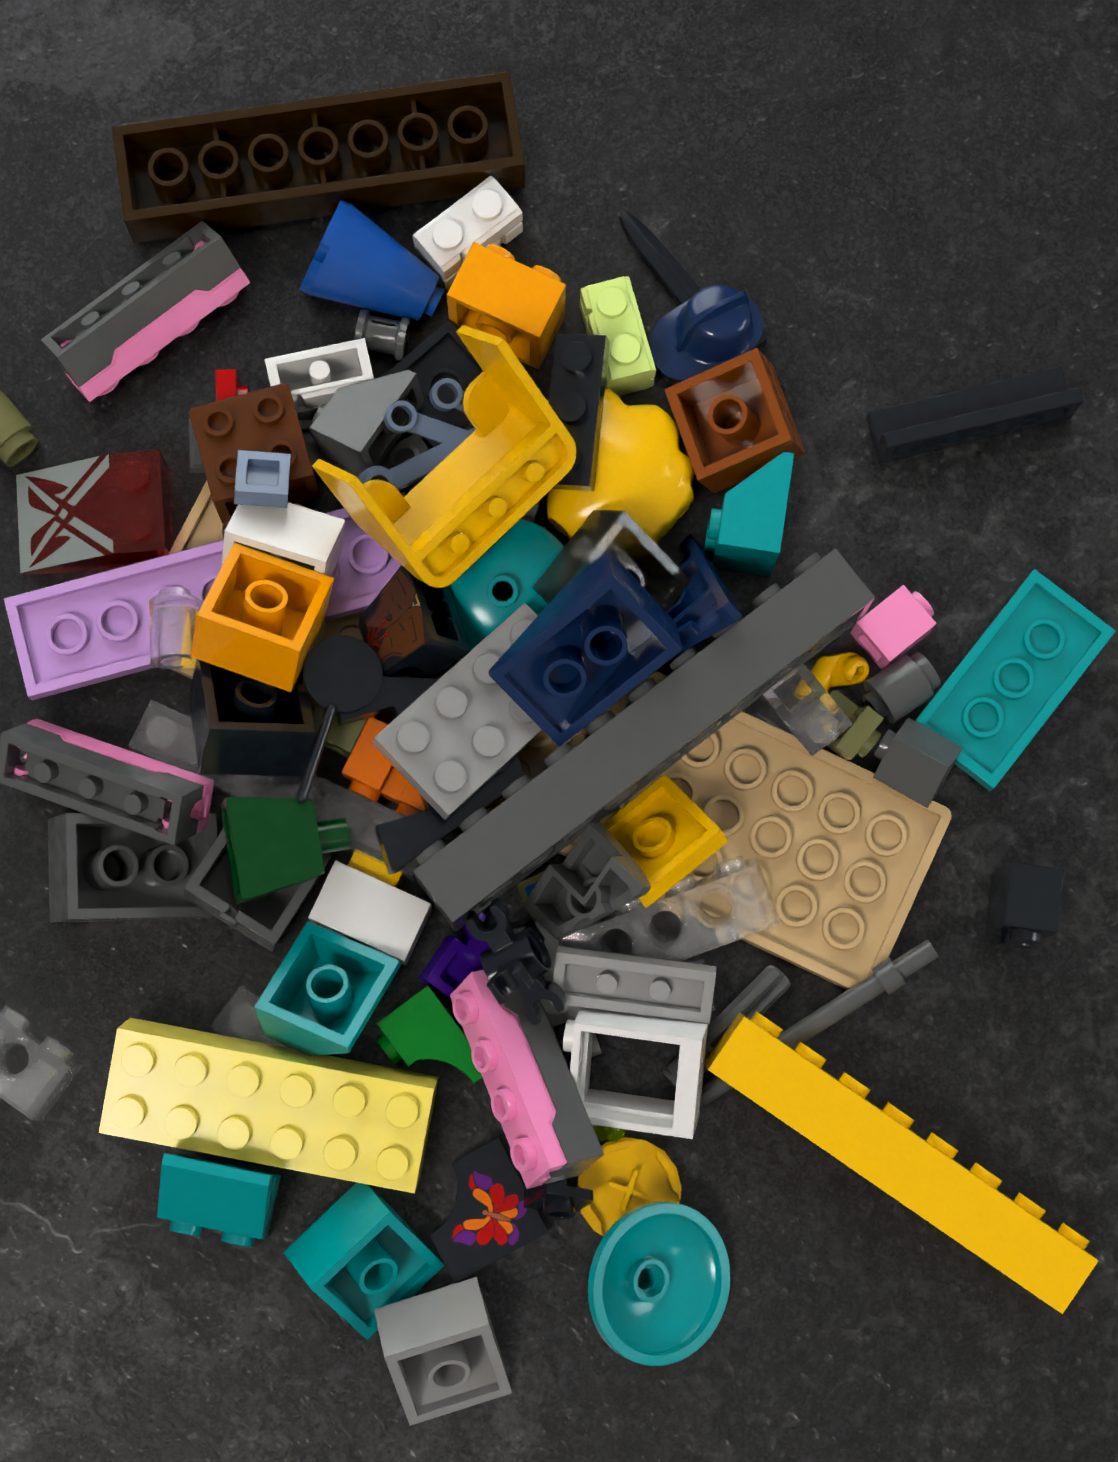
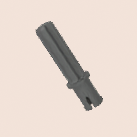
(755, 997)

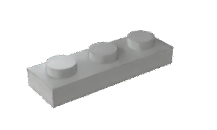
(635, 984)

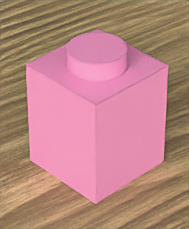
(894, 626)

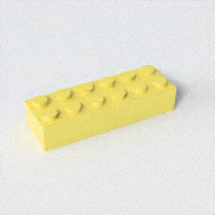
(268, 1104)

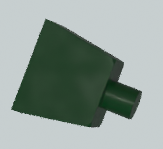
(276, 843)

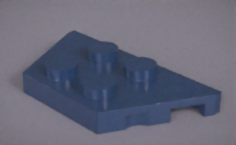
(705, 602)

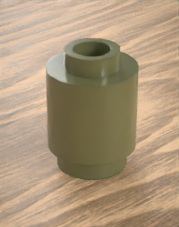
(15, 434)

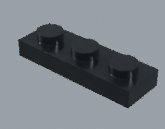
(578, 400)

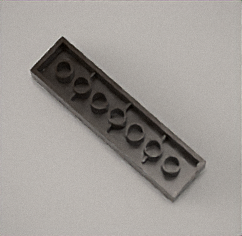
(313, 152)

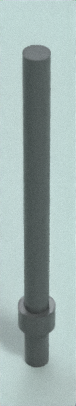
(887, 977)

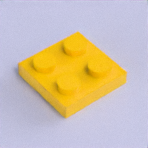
(665, 835)

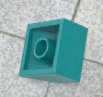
(750, 524)
(324, 992)
(216, 1197)
(362, 1257)

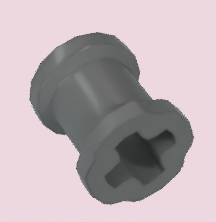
(384, 334)

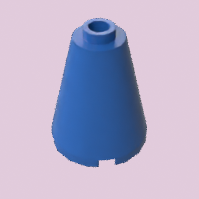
(370, 269)

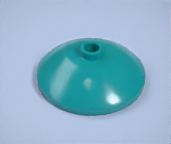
(516, 559)
(681, 1286)

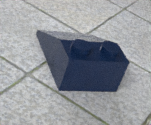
(587, 649)

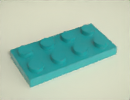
(1015, 677)

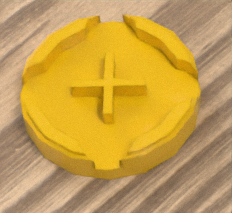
(626, 1178)

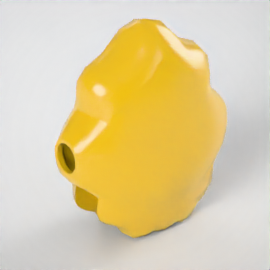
(635, 472)

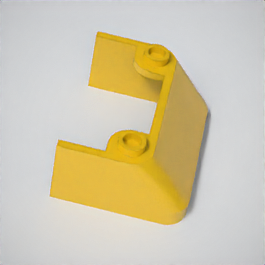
(479, 486)

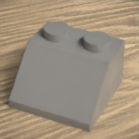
(442, 1351)

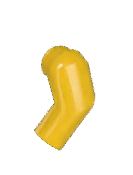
(840, 670)

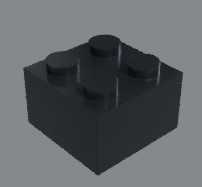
(249, 724)

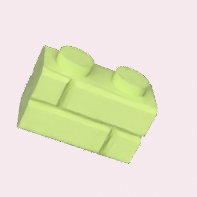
(612, 311)

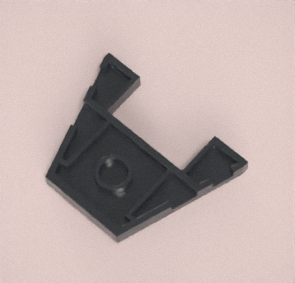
(411, 835)

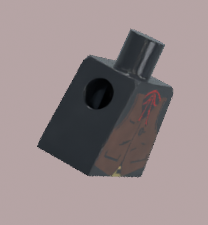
(413, 628)

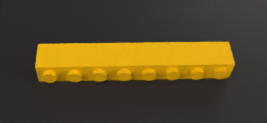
(900, 1161)

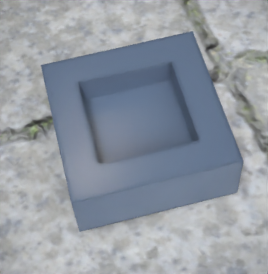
(262, 479)

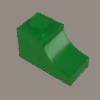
(426, 1032)

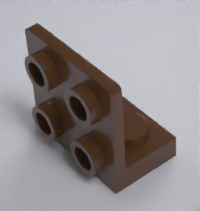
(251, 422)

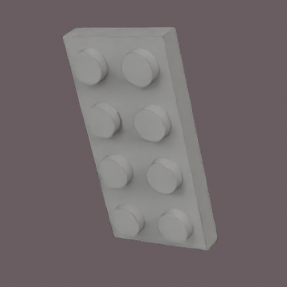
(461, 725)

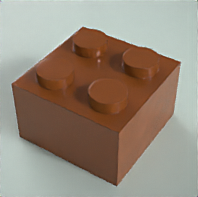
(733, 420)

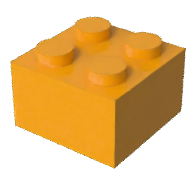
(508, 301)
(261, 617)

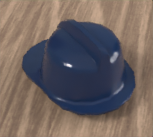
(705, 332)

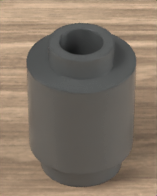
(901, 687)

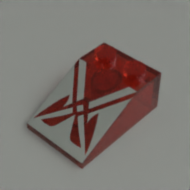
(94, 513)

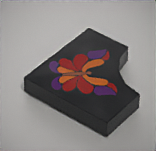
(487, 1213)

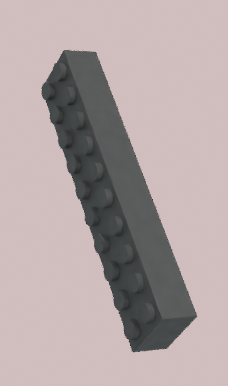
(642, 740)

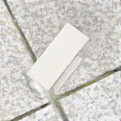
(633, 1111)

